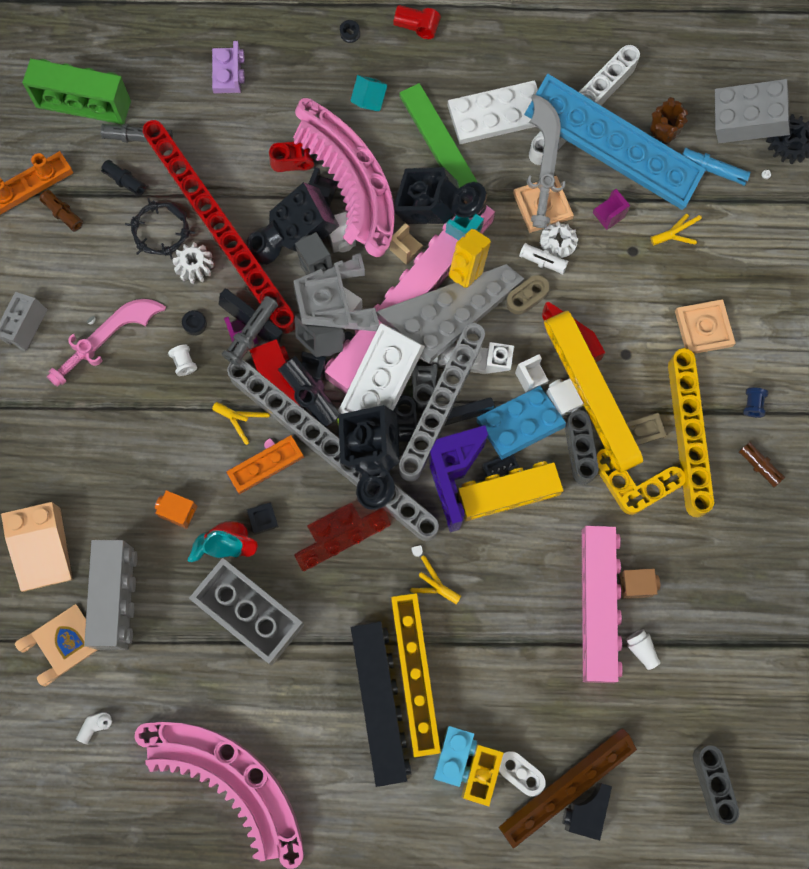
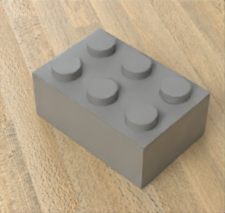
(752, 111)

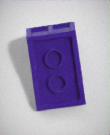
(461, 452)

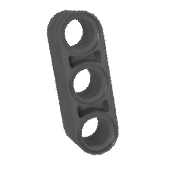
(585, 436)
(725, 794)

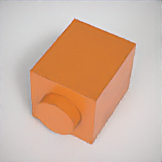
(175, 509)

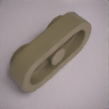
(526, 295)

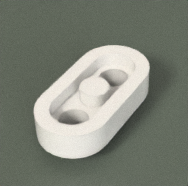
(520, 774)

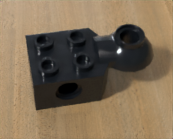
(435, 195)
(294, 217)
(371, 448)

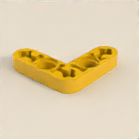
(631, 490)

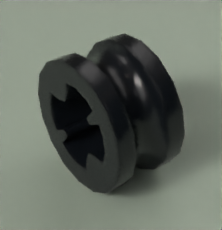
(353, 26)

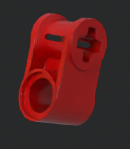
(292, 156)

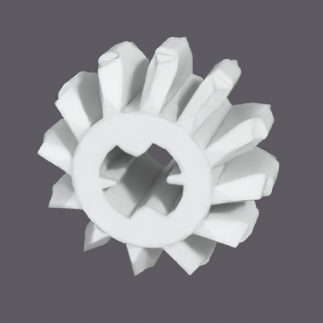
(190, 255)

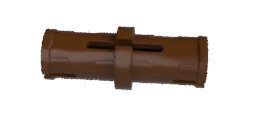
(61, 210)
(761, 464)

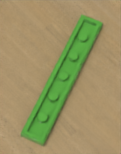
(436, 134)

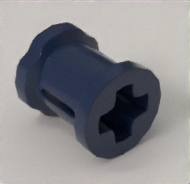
(755, 402)

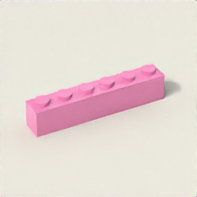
(599, 605)

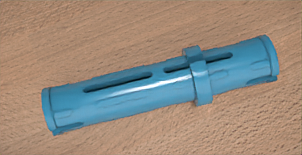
(717, 167)

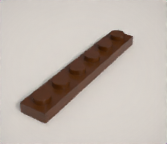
(567, 788)

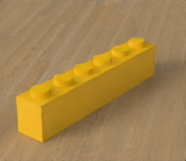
(415, 675)

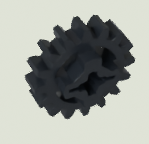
(792, 148)

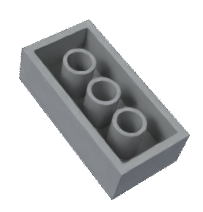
(110, 595)
(247, 611)

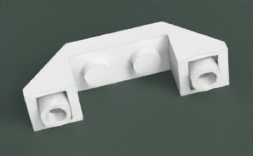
(489, 360)

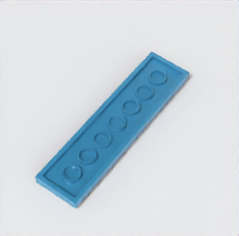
(621, 144)

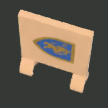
(61, 643)

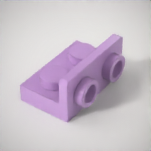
(227, 70)

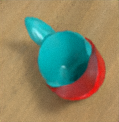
(222, 541)

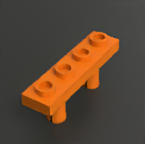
(33, 180)

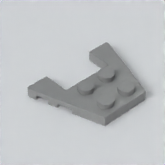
(324, 301)

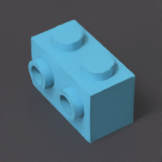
(453, 757)

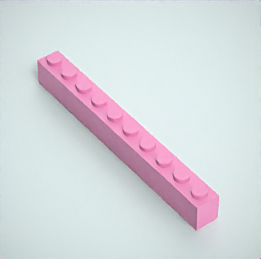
(425, 276)

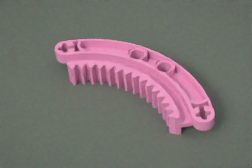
(358, 174)
(264, 804)

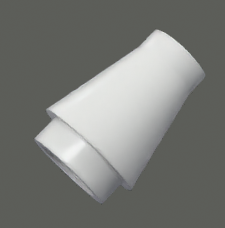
(643, 649)

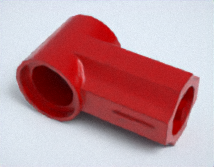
(423, 22)

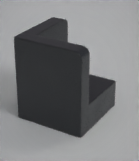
(326, 185)
(314, 365)

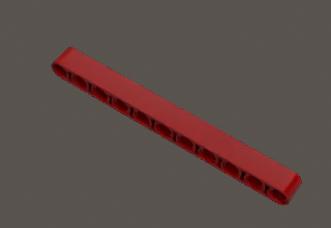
(213, 216)

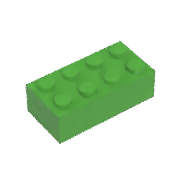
(77, 91)

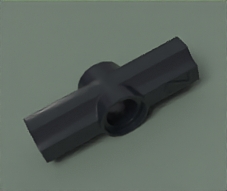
(309, 391)

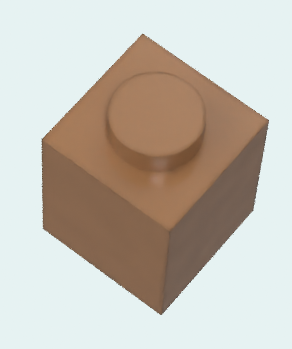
(639, 583)

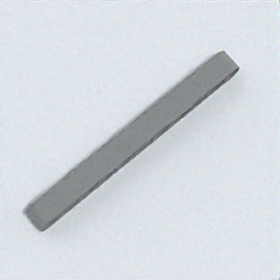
(319, 444)

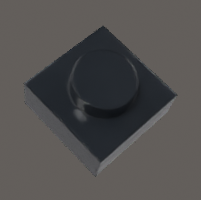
(262, 518)

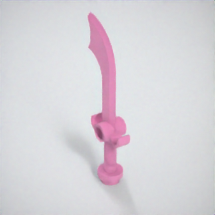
(135, 311)

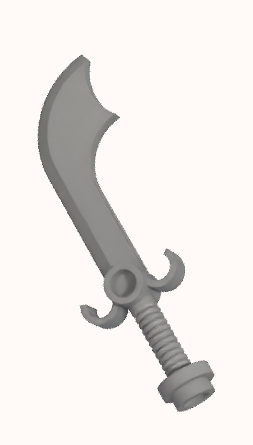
(548, 122)

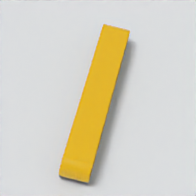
(593, 391)
(685, 442)

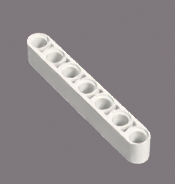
(602, 80)

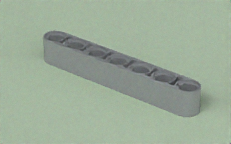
(446, 390)

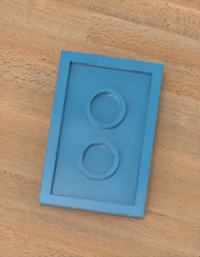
(521, 422)

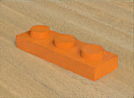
(265, 464)

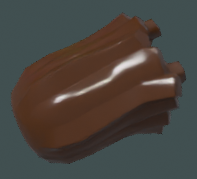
(668, 121)

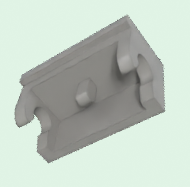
(21, 320)

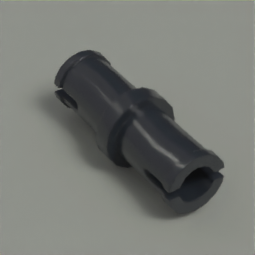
(123, 178)

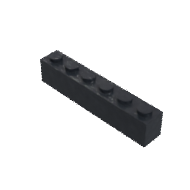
(379, 705)

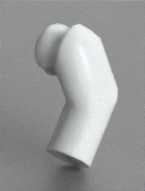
(92, 724)

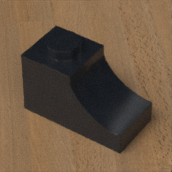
(589, 816)

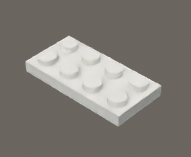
(492, 112)
(383, 371)

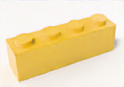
(510, 491)

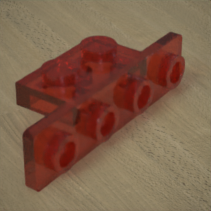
(338, 532)

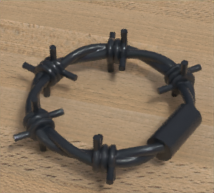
(173, 208)

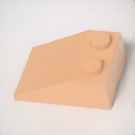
(37, 546)

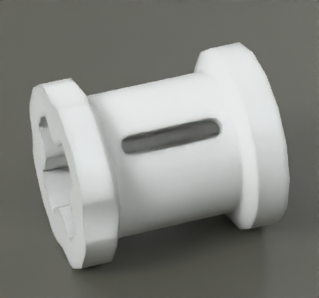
(182, 360)

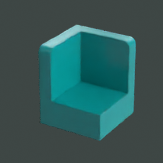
(368, 93)
(460, 226)

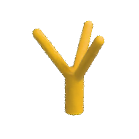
(679, 226)
(233, 415)
(436, 583)

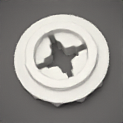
(549, 243)

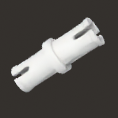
(529, 251)

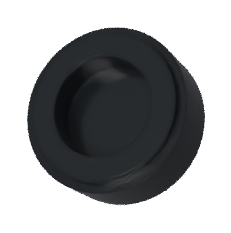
(194, 323)

